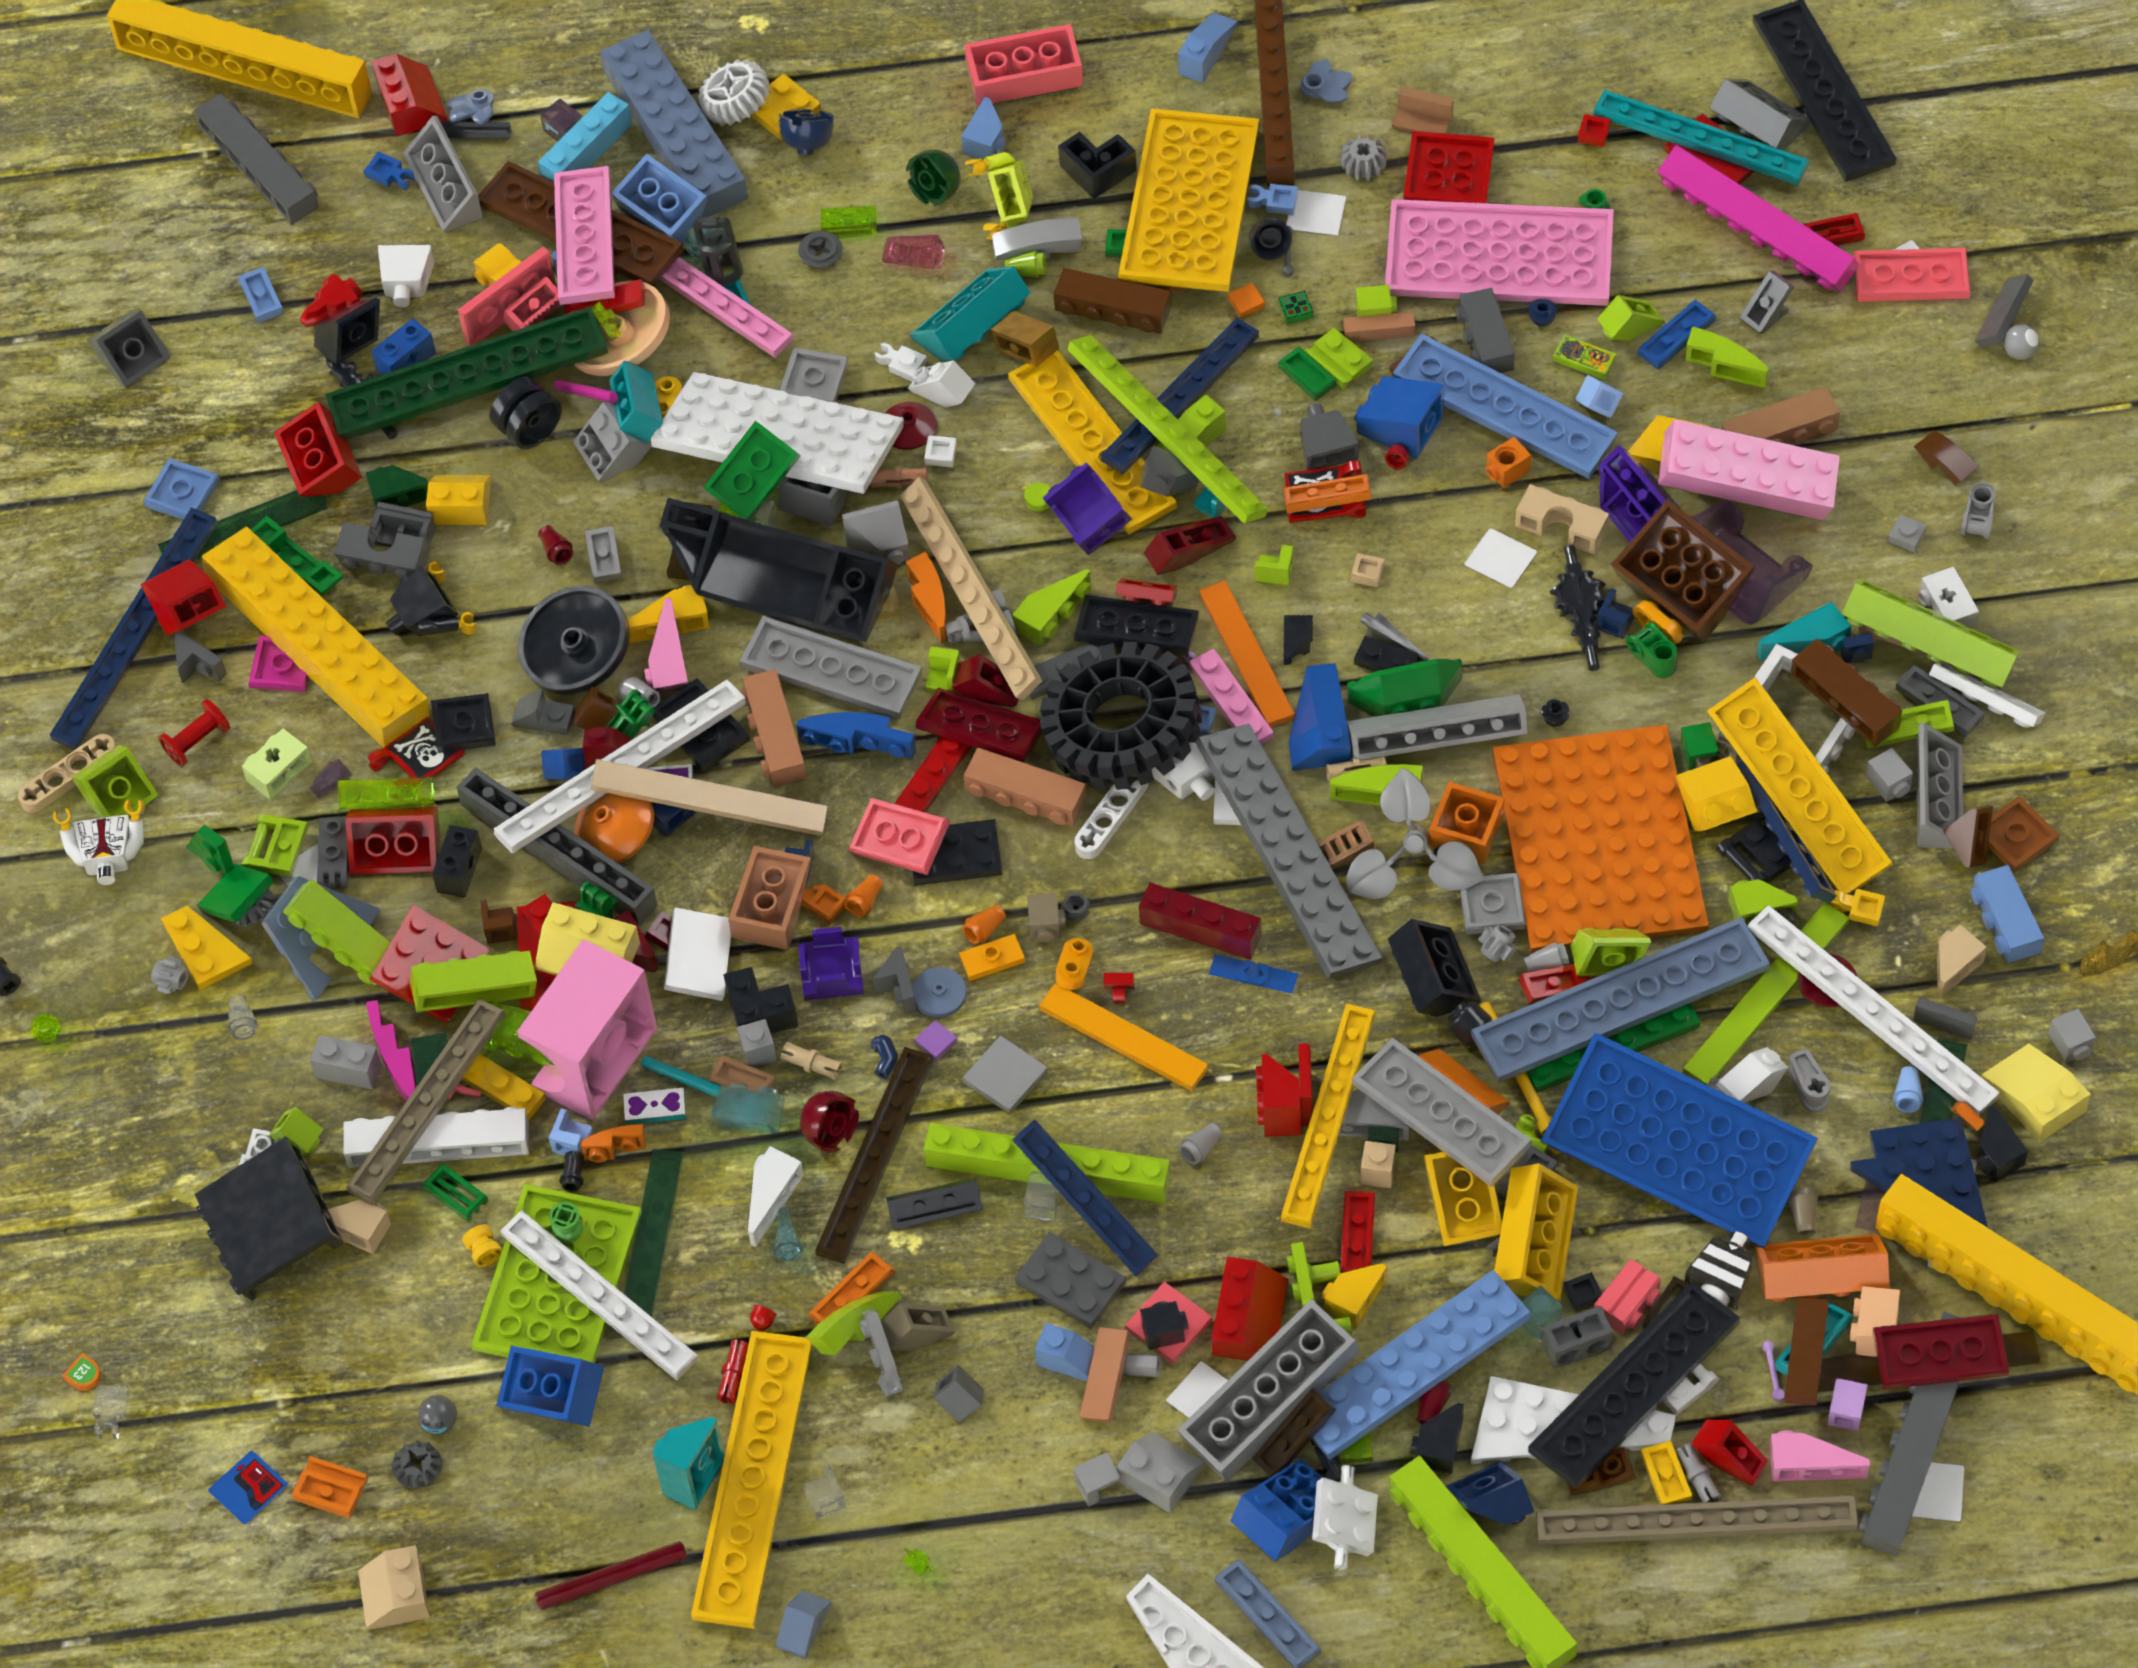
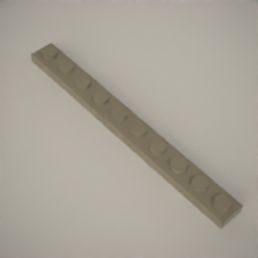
(1696, 1520)

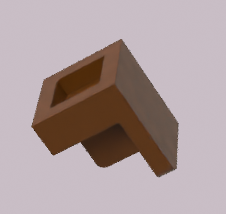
(595, 710)
(498, 924)

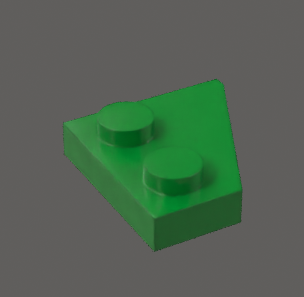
(211, 849)

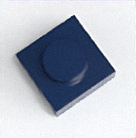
(1857, 648)

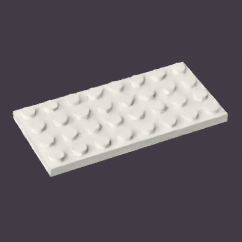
(836, 441)

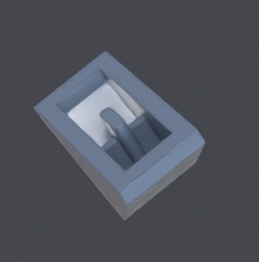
(802, 1623)

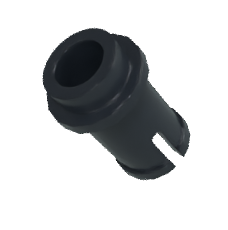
(571, 1178)

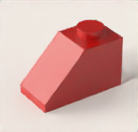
(1729, 1450)

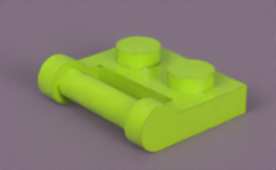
(283, 847)

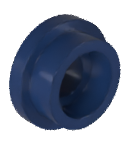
(1542, 318)

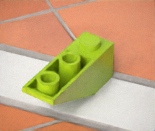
(1046, 609)

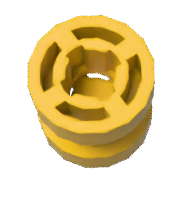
(483, 1247)

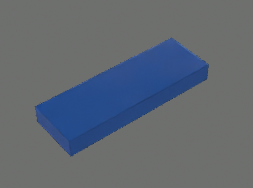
(1675, 334)

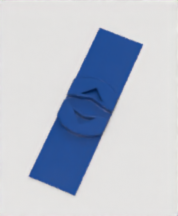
(1253, 973)

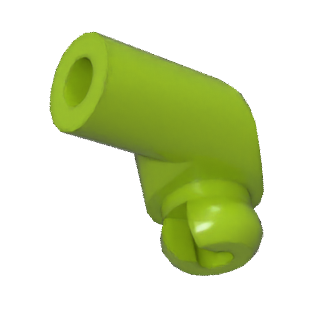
(1526, 1126)

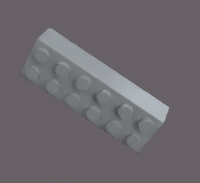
(1267, 1389)

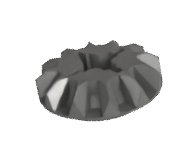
(817, 241)
(260, 911)
(412, 1476)

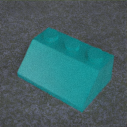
(689, 1460)

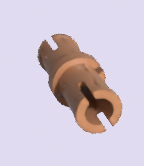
(898, 477)

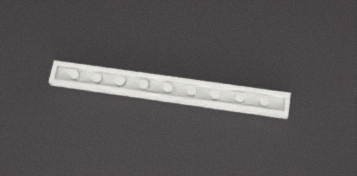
(639, 753)
(1873, 1010)

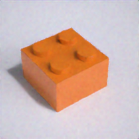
(1468, 818)

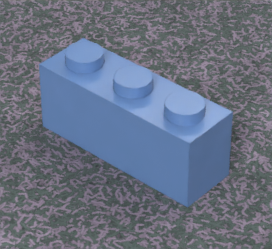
(2007, 914)

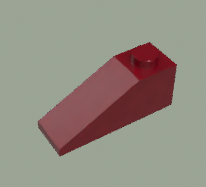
(1186, 544)

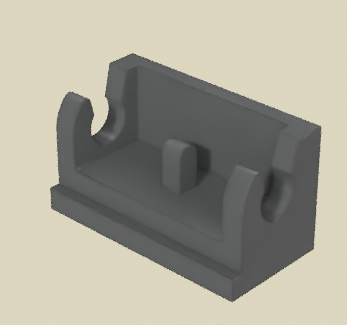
(396, 519)

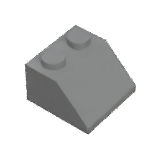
(1158, 1470)

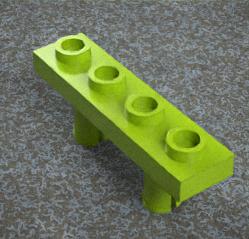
(1310, 1275)

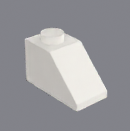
(1753, 1076)

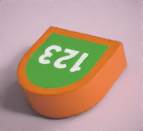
(83, 1374)

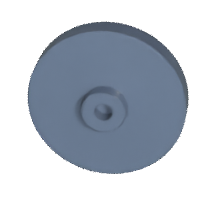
(939, 992)

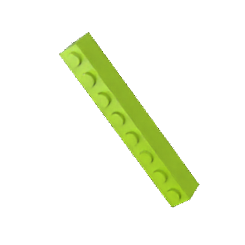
(1000, 1157)
(1481, 1566)

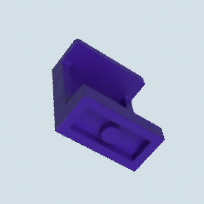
(1087, 508)

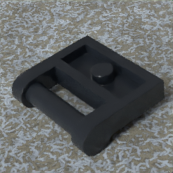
(1760, 847)

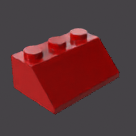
(407, 93)
(317, 454)
(392, 840)
(1247, 1308)

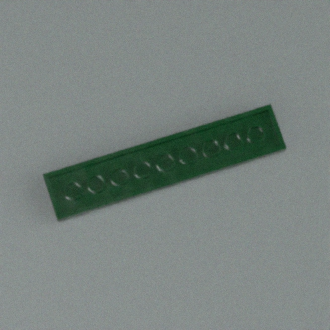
(466, 373)

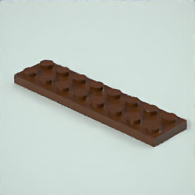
(531, 204)

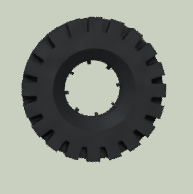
(1134, 750)

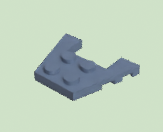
(297, 942)

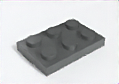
(1070, 1280)

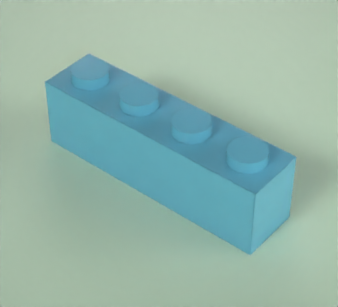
(588, 137)

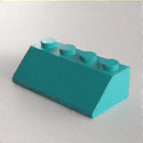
(971, 313)

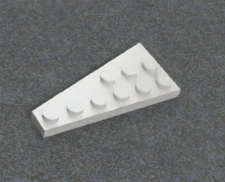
(1520, 1412)
(1181, 1633)

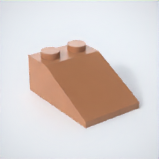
(769, 898)

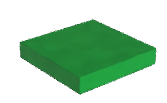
(235, 893)

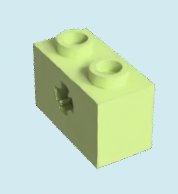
(276, 763)

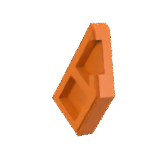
(823, 902)

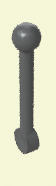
(1288, 269)

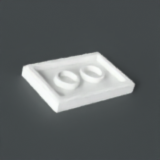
(697, 954)

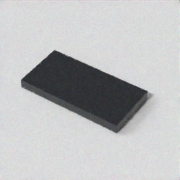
(1120, 621)

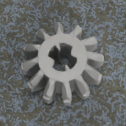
(1363, 157)

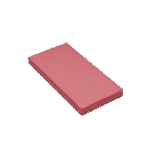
(1912, 274)
(485, 311)

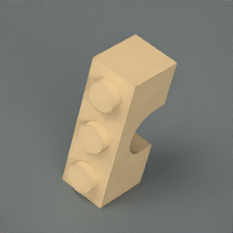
(1542, 507)

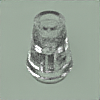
(241, 1018)

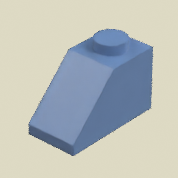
(984, 132)
(1064, 1352)

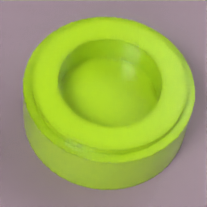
(1034, 496)

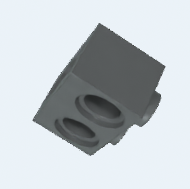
(1577, 1337)

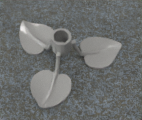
(1408, 800)

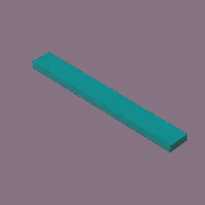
(1701, 137)

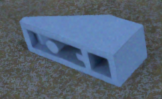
(1204, 46)

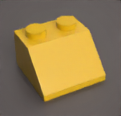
(459, 499)
(1715, 794)

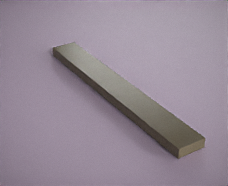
(425, 1101)

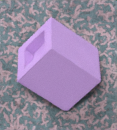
(1847, 1404)

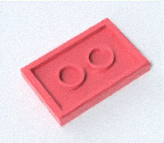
(899, 836)

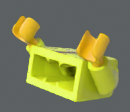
(1009, 187)

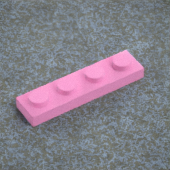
(1229, 695)

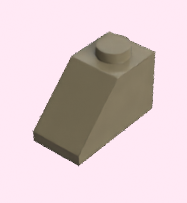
(916, 1326)

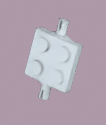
(1344, 1517)

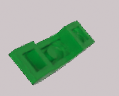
(316, 574)

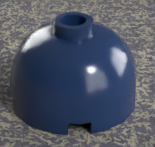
(806, 130)

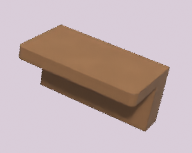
(1422, 111)

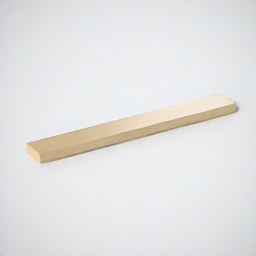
(708, 797)

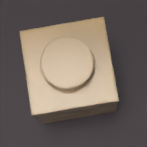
(1378, 1164)

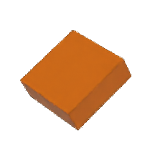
(1246, 300)
(1967, 1116)

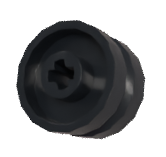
(525, 412)

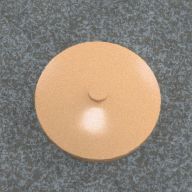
(640, 331)

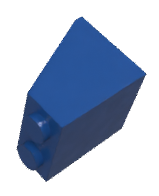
(1401, 413)

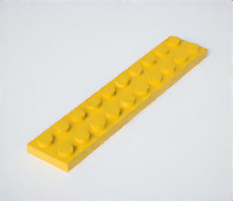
(752, 1480)

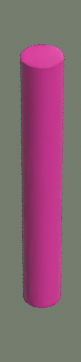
(585, 391)

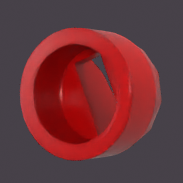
(1400, 460)
(762, 1317)

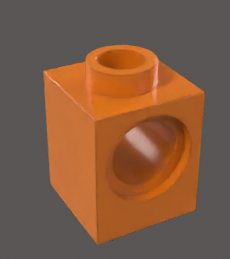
(1517, 458)

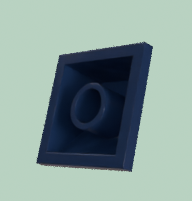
(1494, 1493)

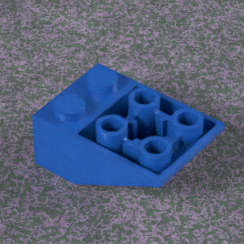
(1279, 1510)

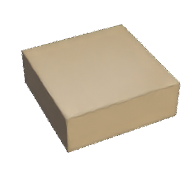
(1367, 570)

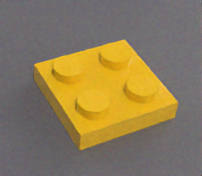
(783, 96)

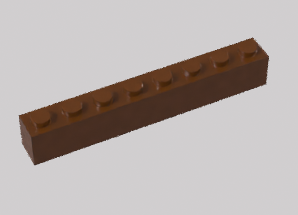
(1274, 92)

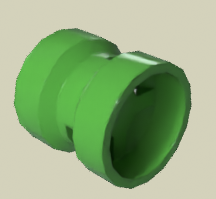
(566, 1222)

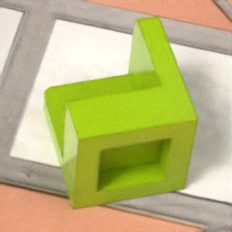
(1275, 569)
(942, 668)

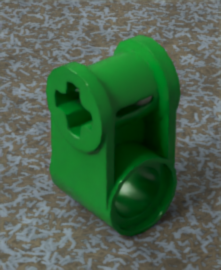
(1651, 647)

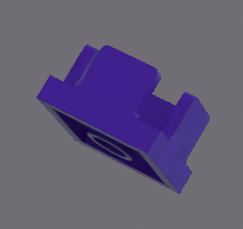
(830, 965)

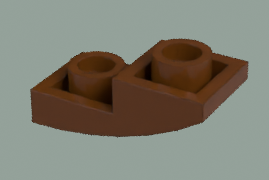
(1950, 458)
(1612, 1472)

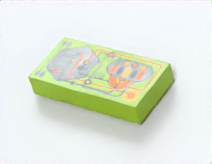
(1584, 357)

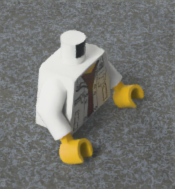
(104, 843)

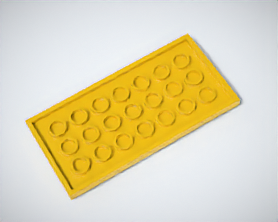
(1189, 200)

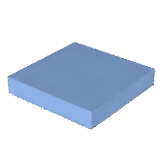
(181, 488)

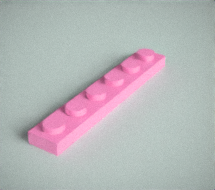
(727, 307)

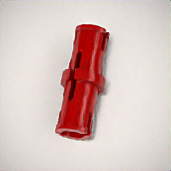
(732, 1372)

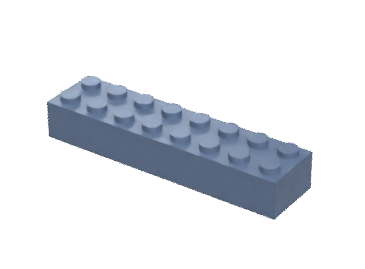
(673, 120)

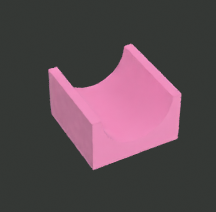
(590, 1028)

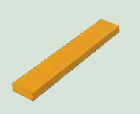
(1123, 1037)

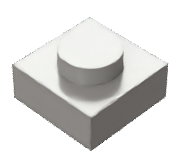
(1907, 533)

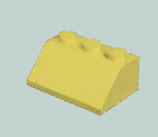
(568, 926)

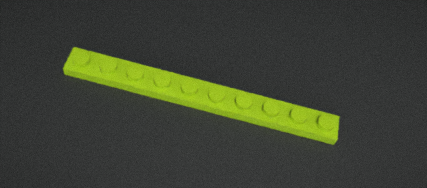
(1167, 429)

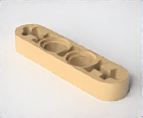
(61, 769)

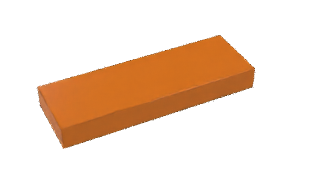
(1327, 493)
(860, 1282)

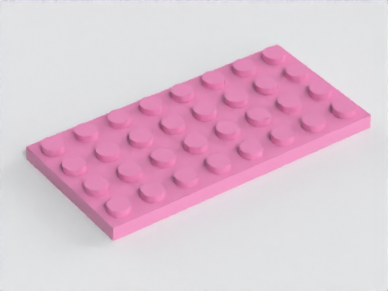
(1511, 248)

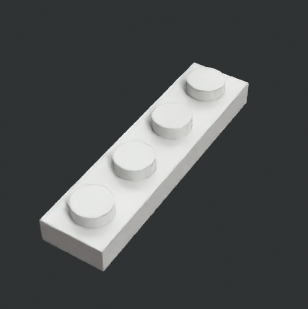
(1997, 700)

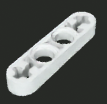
(1107, 809)

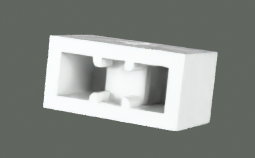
(1948, 596)

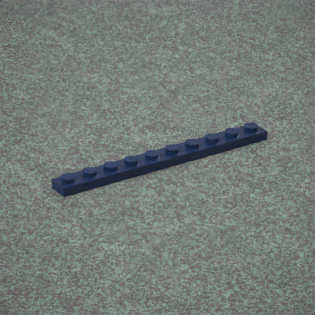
(128, 636)

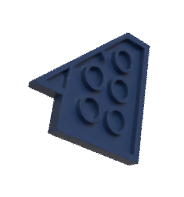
(1931, 1156)

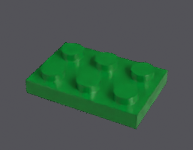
(752, 471)

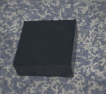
(1582, 1292)

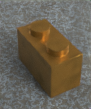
(1025, 338)

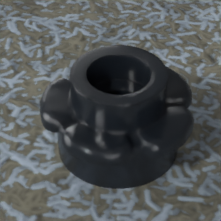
(1555, 719)

